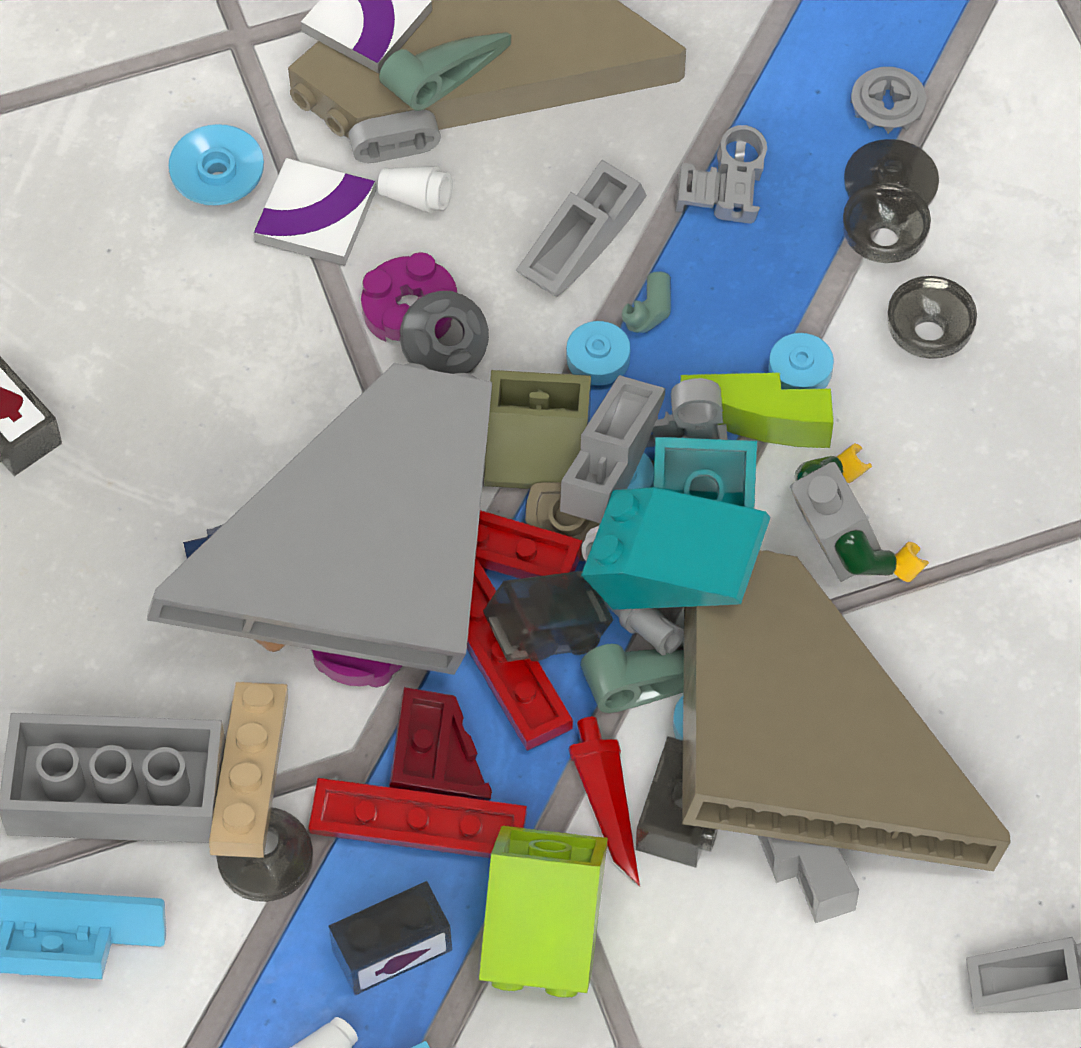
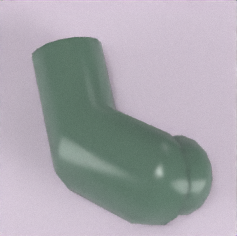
(654, 309)

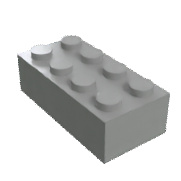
(111, 777)

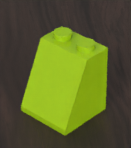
(542, 910)

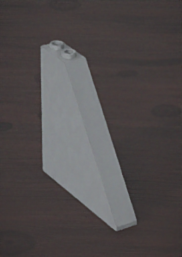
(358, 536)

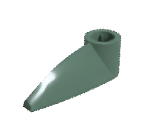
(439, 70)
(631, 678)

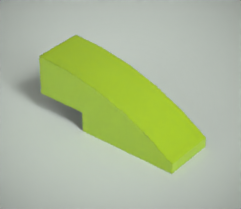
(762, 411)

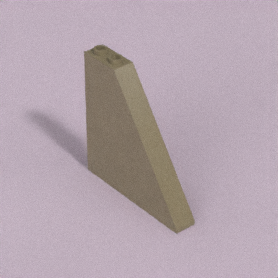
(555, 58)
(811, 737)

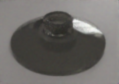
(913, 165)

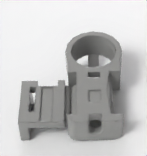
(731, 184)
(694, 412)

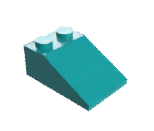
(707, 468)
(673, 550)

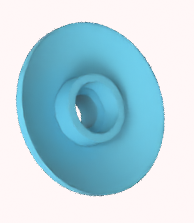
(211, 151)

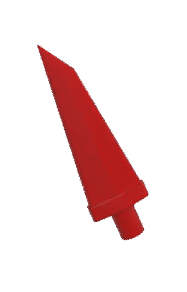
(602, 778)

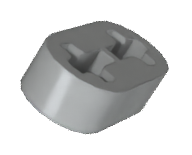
(394, 136)

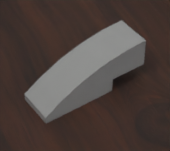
(582, 228)
(611, 447)
(820, 872)
(1027, 978)

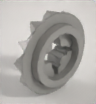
(905, 91)

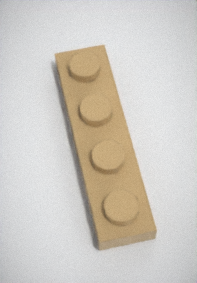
(249, 770)

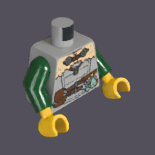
(841, 523)

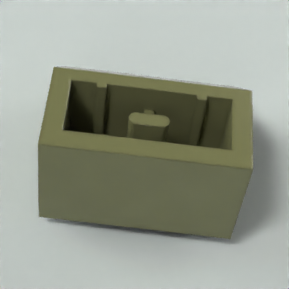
(534, 426)

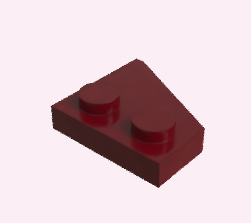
(434, 748)

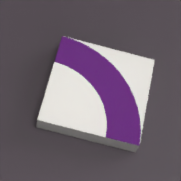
(365, 28)
(315, 211)

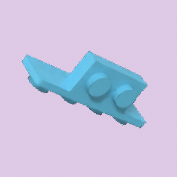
(73, 931)

